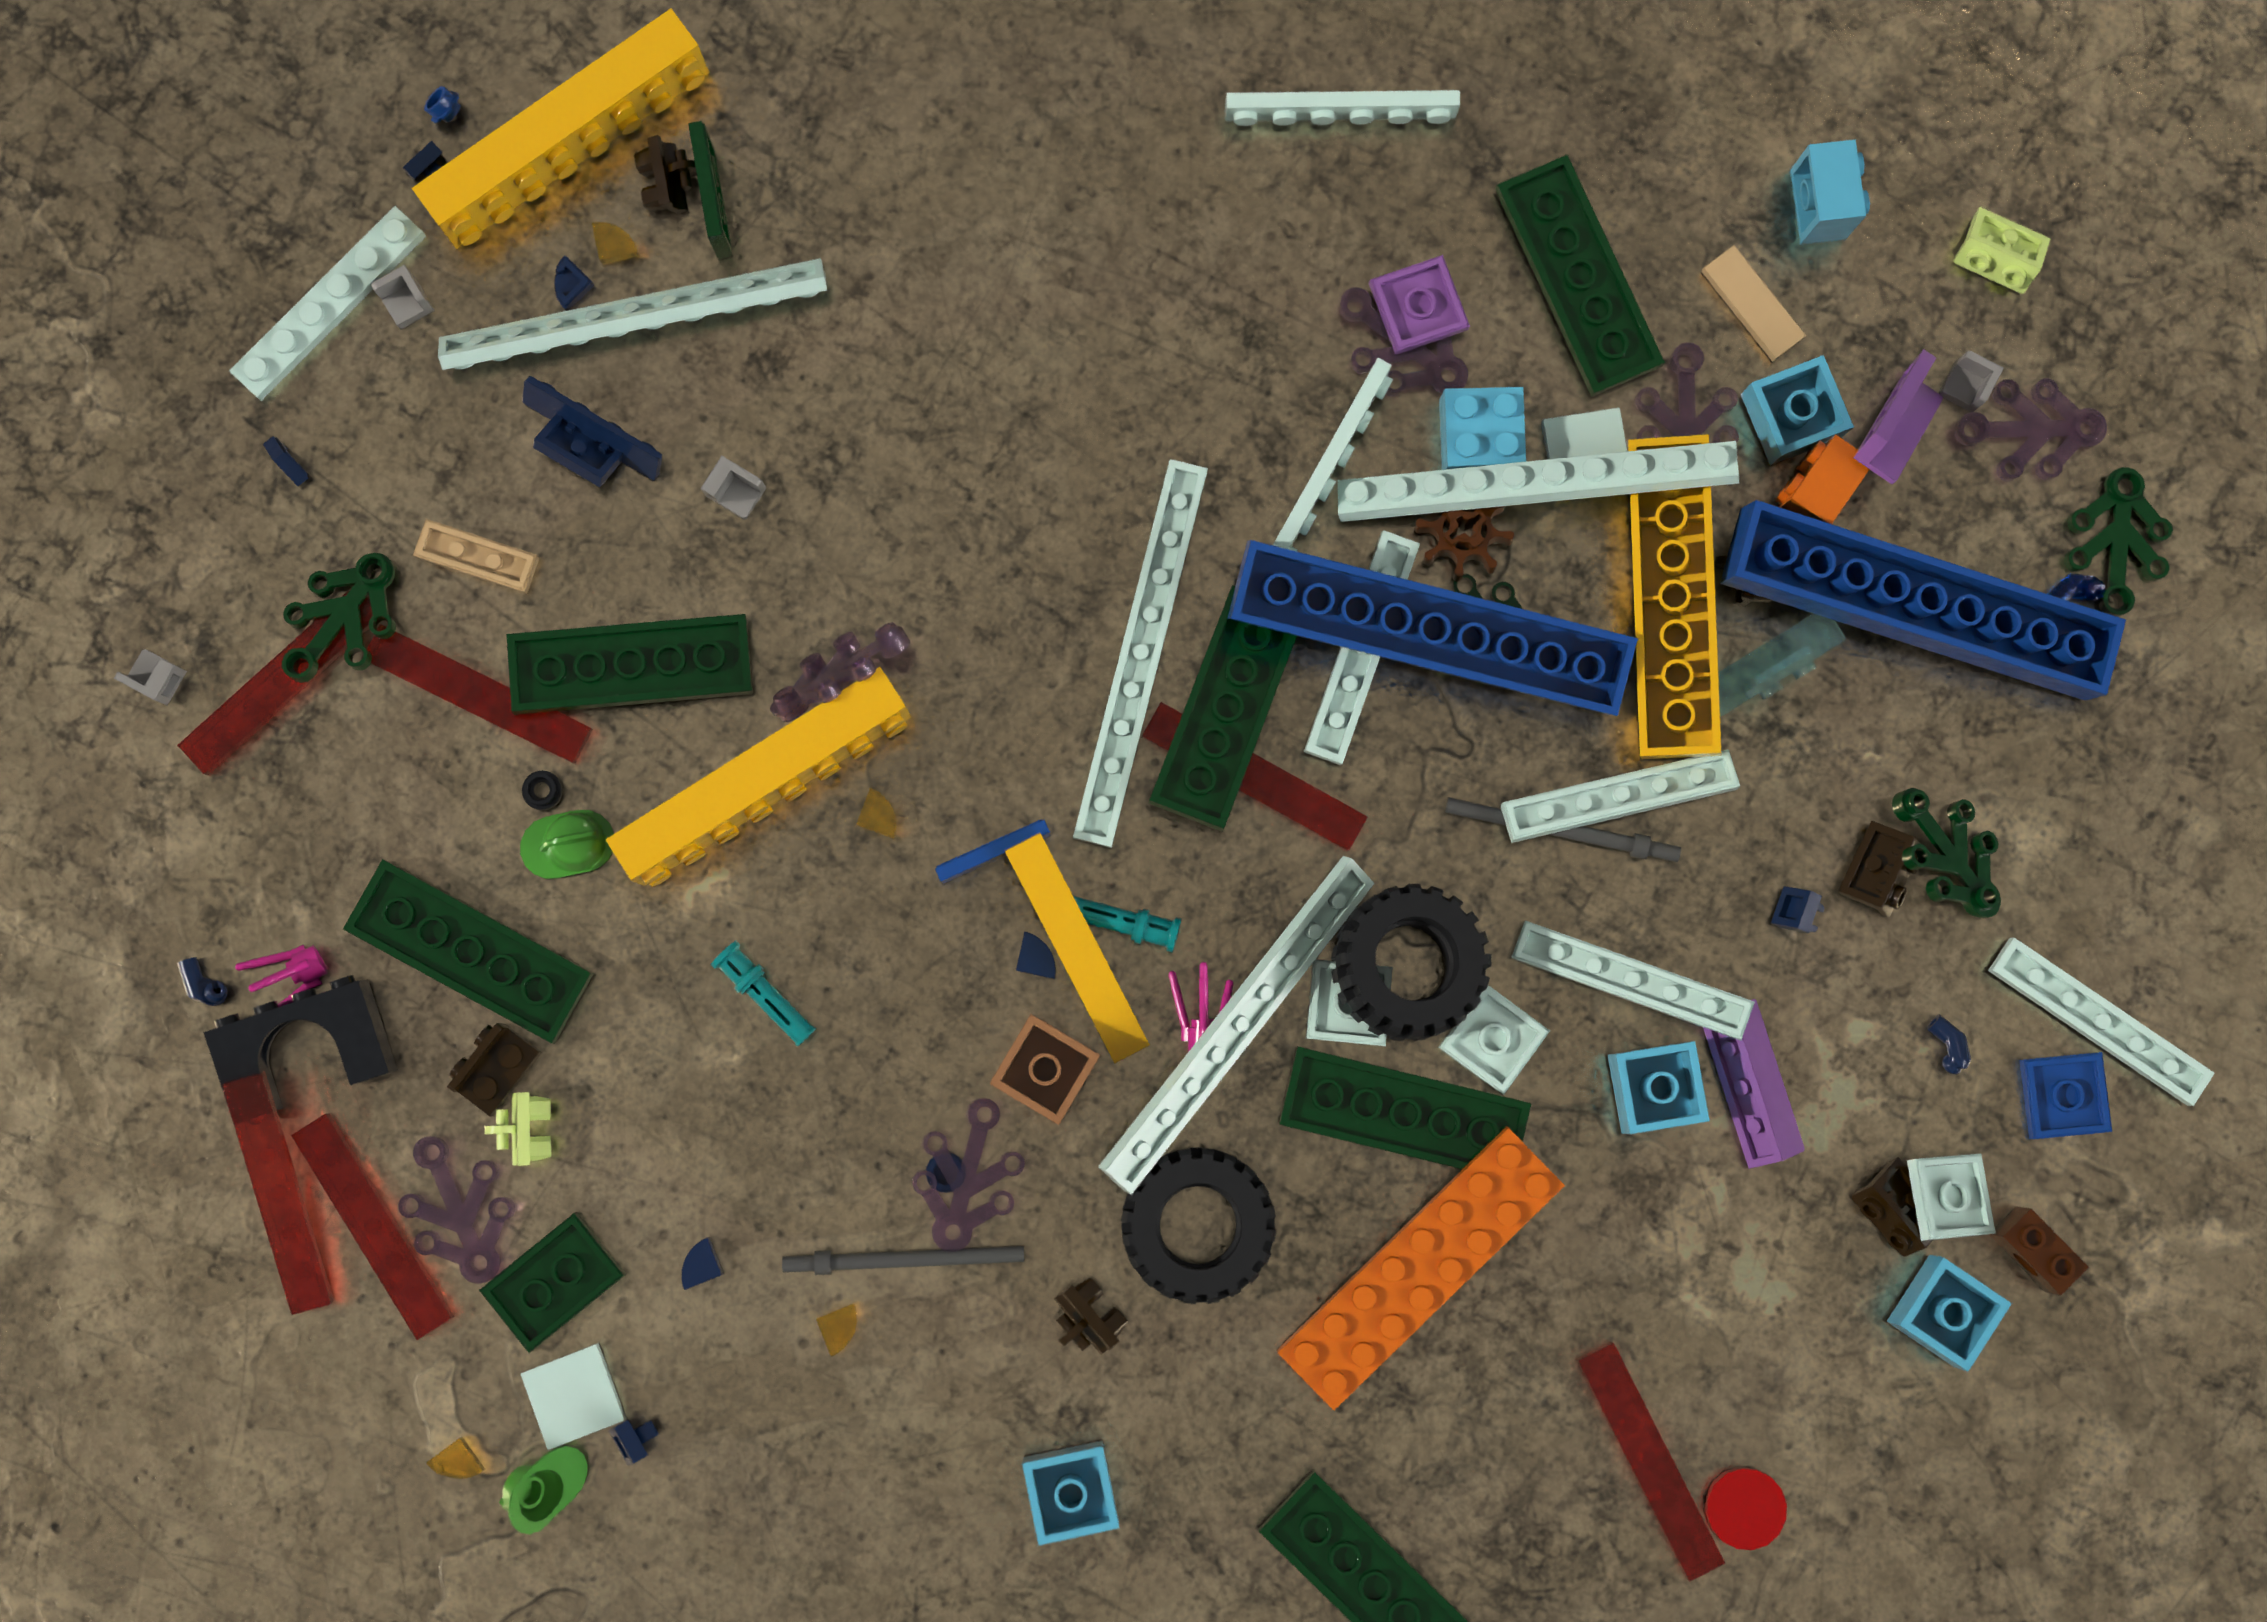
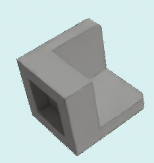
(402, 296)
(1970, 381)
(733, 488)
(153, 677)

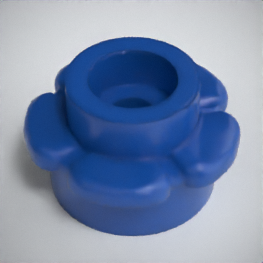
(442, 105)

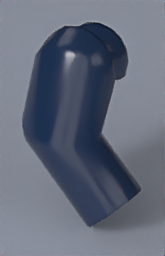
(199, 987)
(1956, 1044)

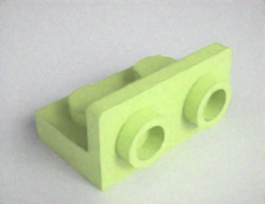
(2002, 250)

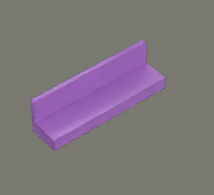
(1901, 422)
(1756, 1093)

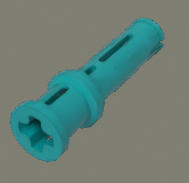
(1140, 925)
(751, 980)

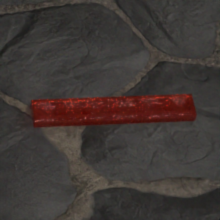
(476, 694)
(259, 700)
(1277, 789)
(278, 1193)
(372, 1226)
(1650, 1461)

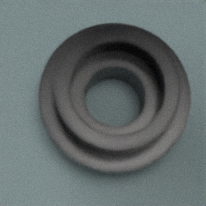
(530, 786)

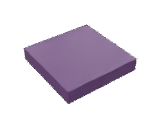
(1419, 304)

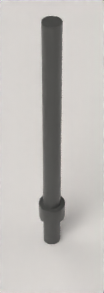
(1638, 845)
(824, 1261)

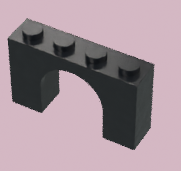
(345, 1011)

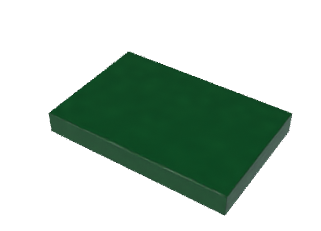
(710, 190)
(552, 1282)

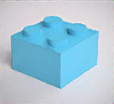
(1829, 191)
(1796, 409)
(1482, 426)
(1658, 1087)
(1949, 1312)
(1070, 1492)

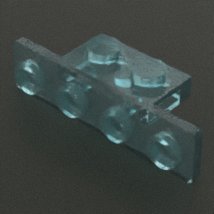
(1783, 655)

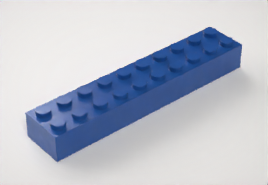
(1922, 601)
(1432, 628)

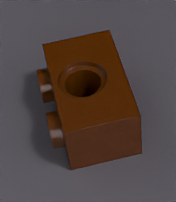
(2039, 1250)

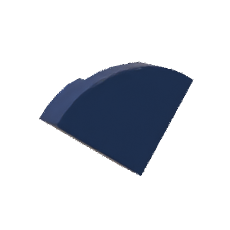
(570, 283)
(285, 461)
(1036, 957)
(700, 1264)

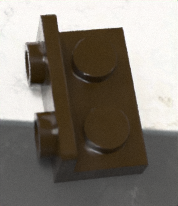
(1878, 869)
(493, 1067)
(1891, 1207)

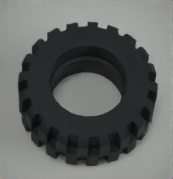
(1457, 940)
(1252, 1238)

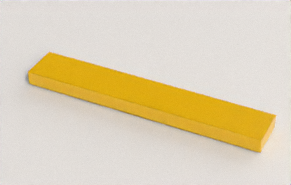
(1077, 947)

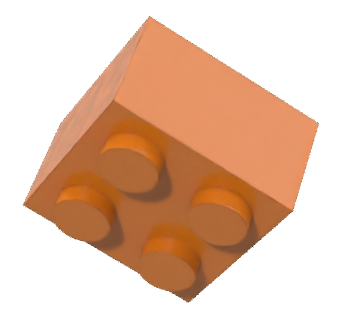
(1826, 481)

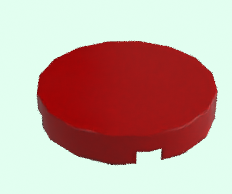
(1745, 1508)

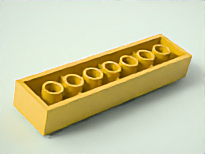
(563, 129)
(1675, 617)
(758, 779)

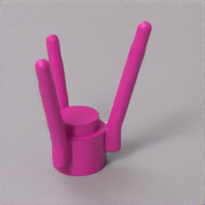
(305, 966)
(1199, 1025)

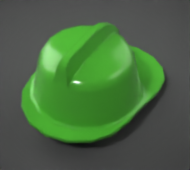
(566, 844)
(541, 1490)

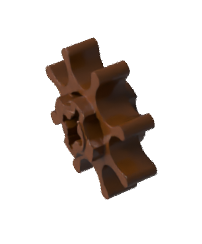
(1462, 547)

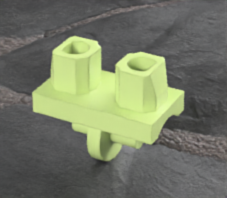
(523, 1146)

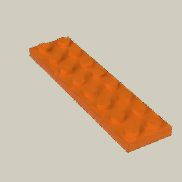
(1420, 1268)

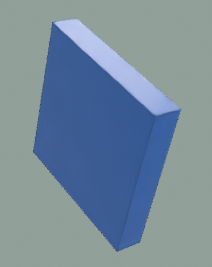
(2065, 1095)

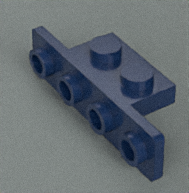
(584, 439)

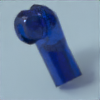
(2079, 587)

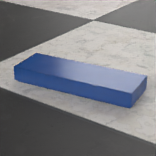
(989, 852)

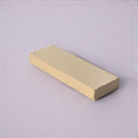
(1753, 303)
(476, 556)

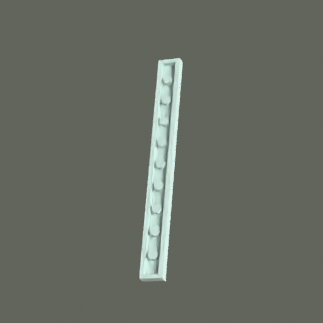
(632, 314)
(1538, 481)
(1140, 654)
(1236, 1025)

